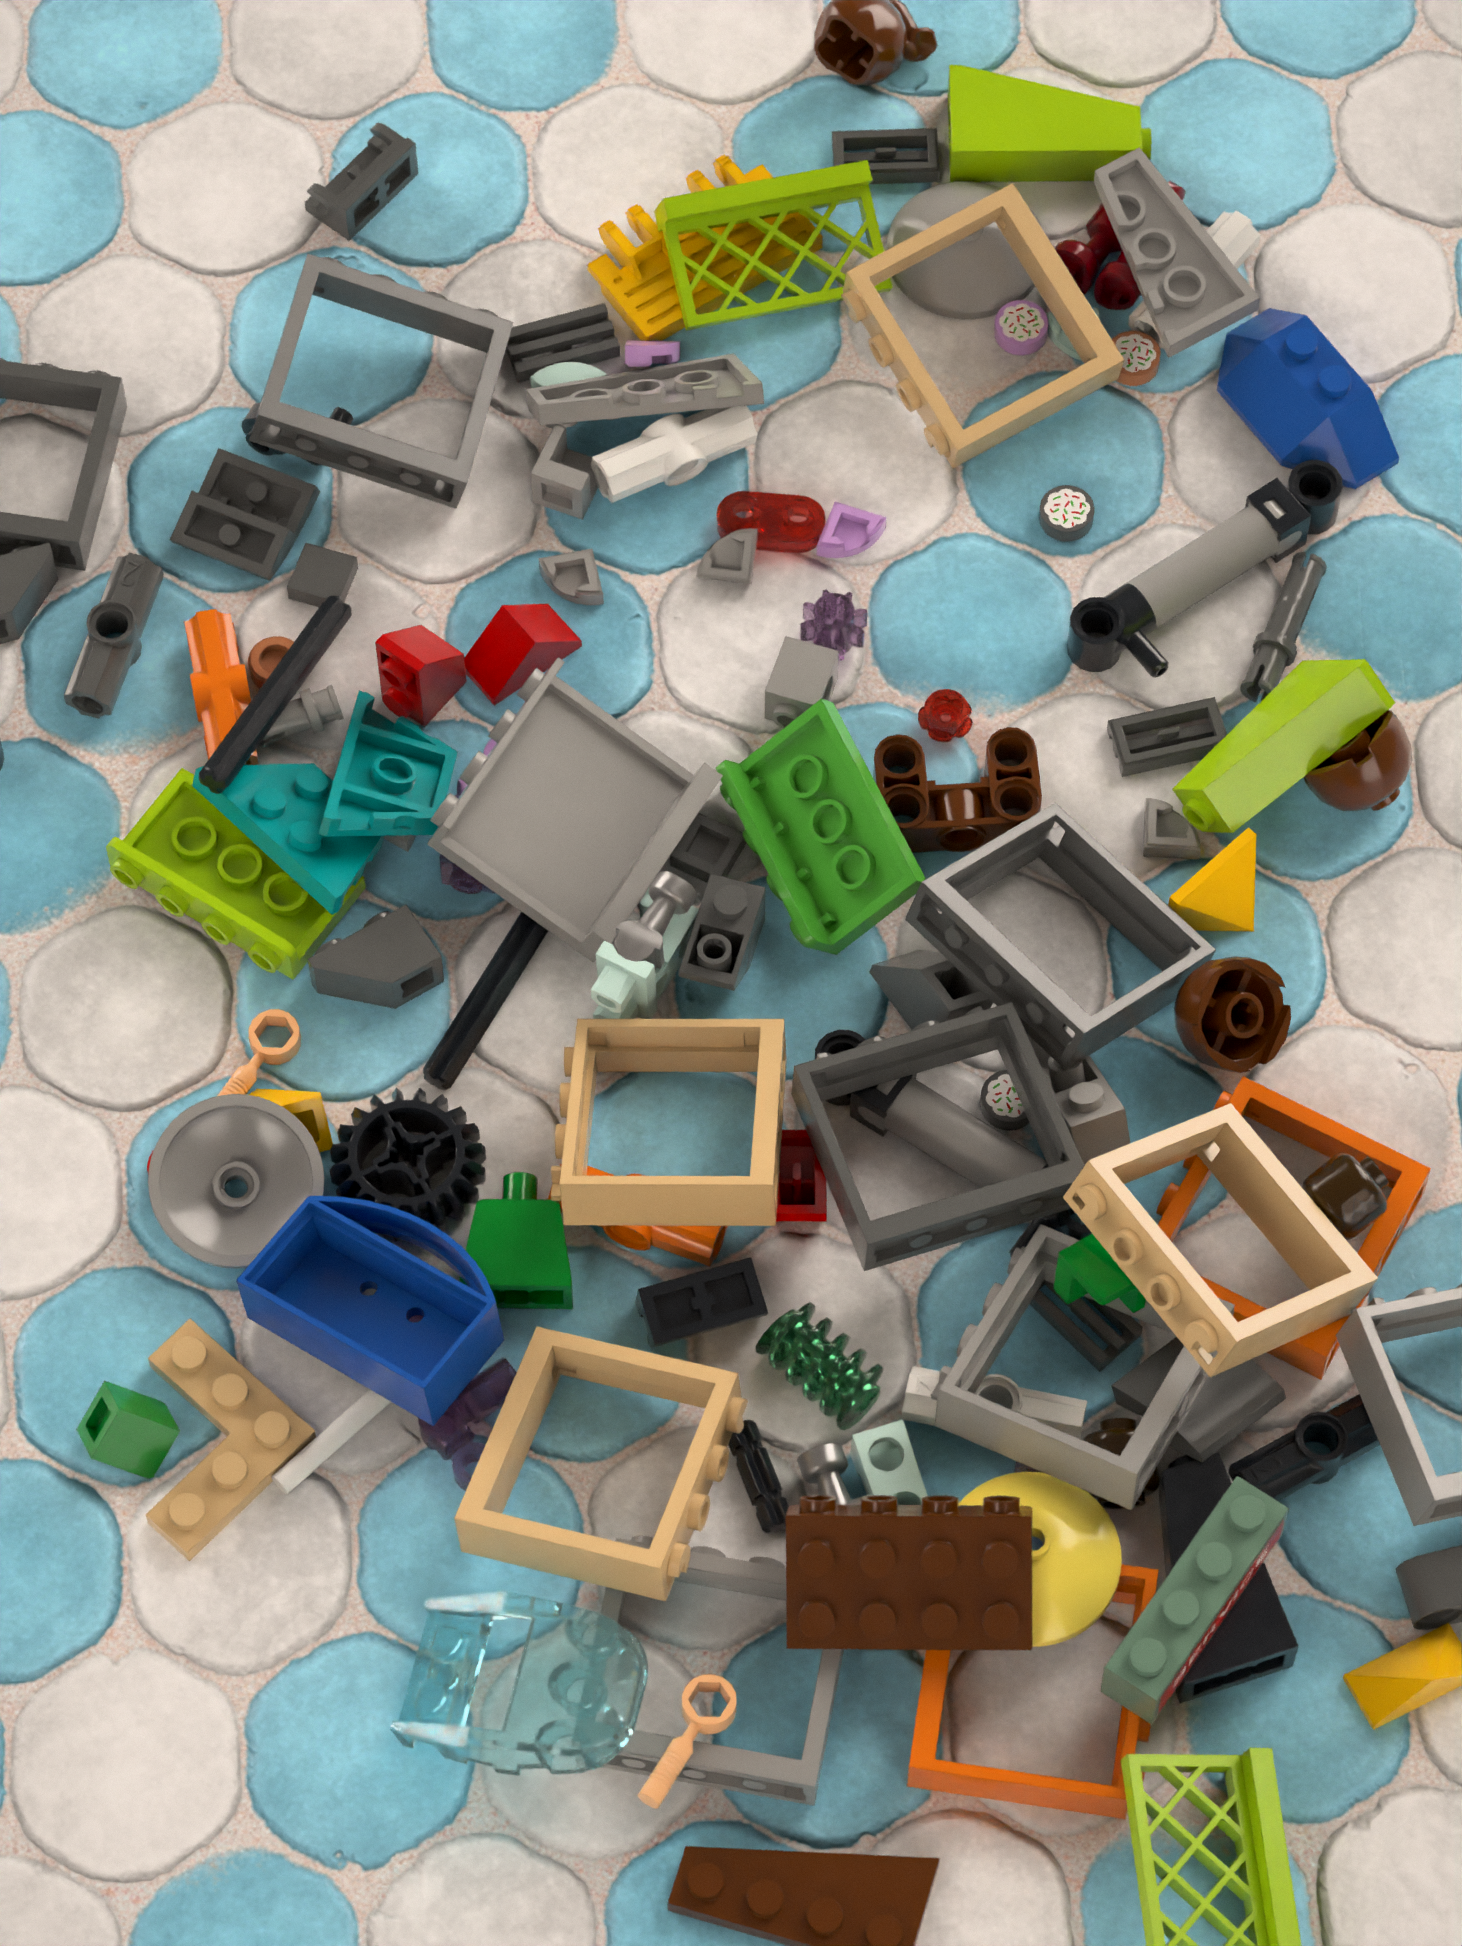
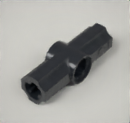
(1289, 1465)

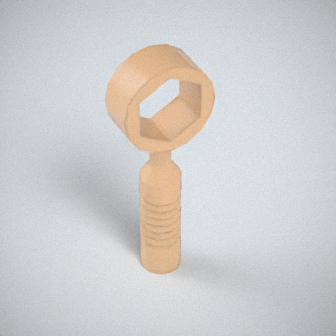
(246, 1075)
(682, 1747)

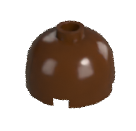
(1366, 768)
(1232, 1013)

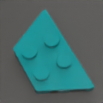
(386, 777)
(282, 814)

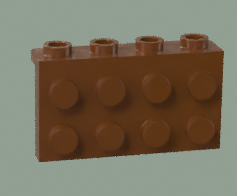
(909, 1574)

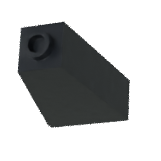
(1256, 1632)

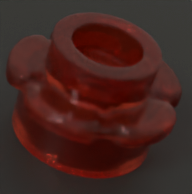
(945, 703)

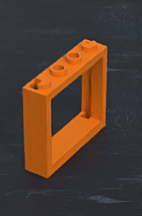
(1405, 1176)
(1135, 1587)

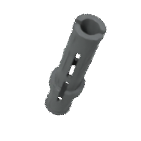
(1276, 645)

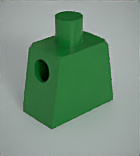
(522, 1247)

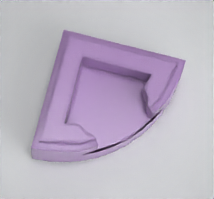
(644, 353)
(849, 531)

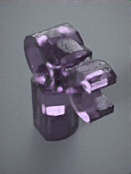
(478, 1400)

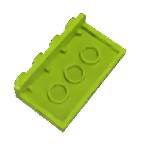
(223, 880)

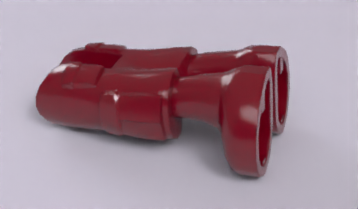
(1115, 285)

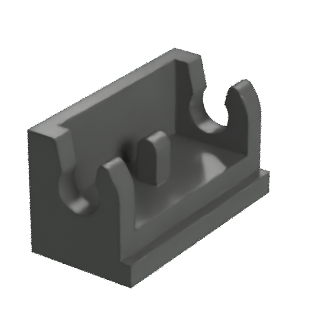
(365, 183)

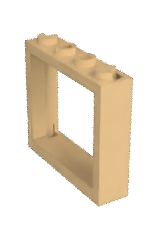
(1052, 280)
(671, 1047)
(1268, 1196)
(577, 1555)

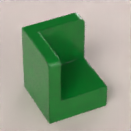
(1090, 1269)
(128, 1430)

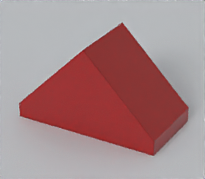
(516, 644)
(801, 1180)

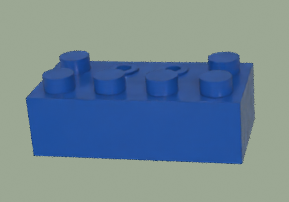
(312, 1289)

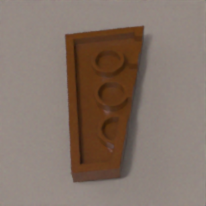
(806, 1895)

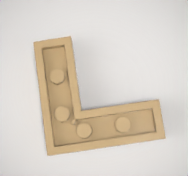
(258, 1442)

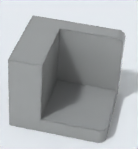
(563, 477)

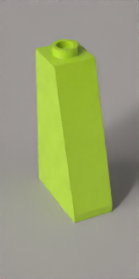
(1034, 131)
(1282, 741)

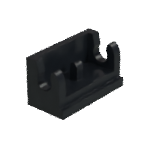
(701, 1302)

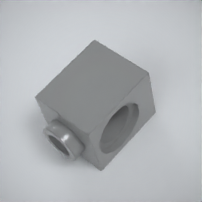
(799, 680)

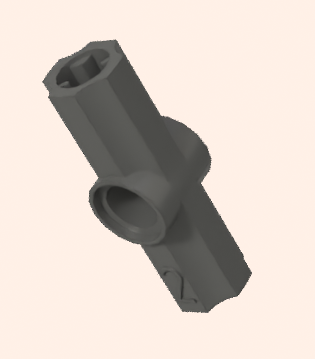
(104, 660)

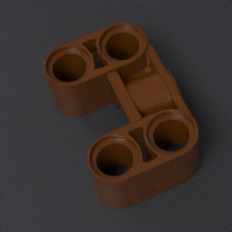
(965, 813)

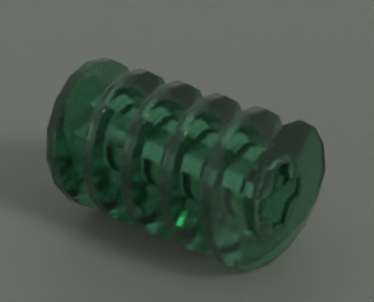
(821, 1365)

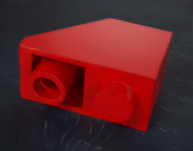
(418, 672)

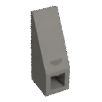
(1087, 1105)

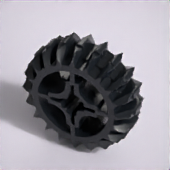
(443, 1140)

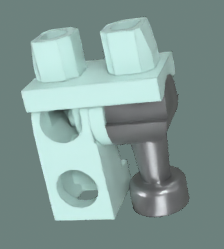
(645, 951)
(881, 1459)

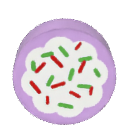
(1021, 327)

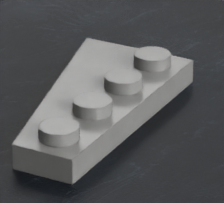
(1174, 260)
(656, 390)

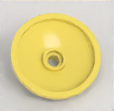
(1079, 1557)

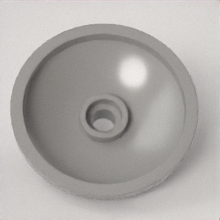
(969, 276)
(224, 1142)

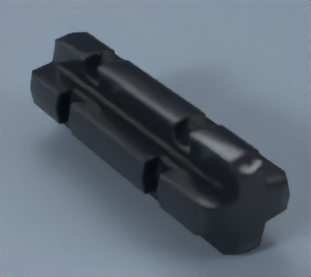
(759, 1478)

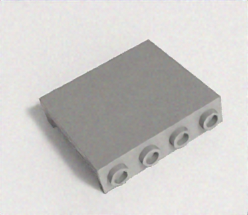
(569, 813)

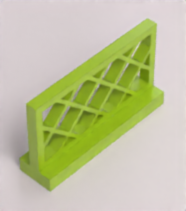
(751, 204)
(1253, 1826)

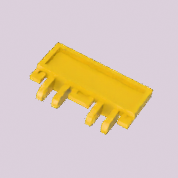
(645, 285)

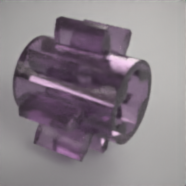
(834, 622)

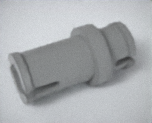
(306, 713)

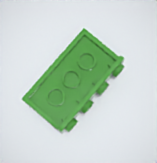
(821, 830)

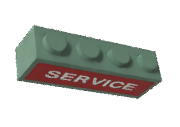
(1194, 1600)

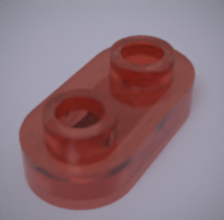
(772, 518)

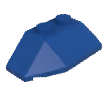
(1304, 397)

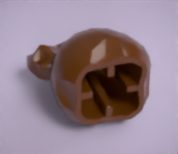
(869, 39)

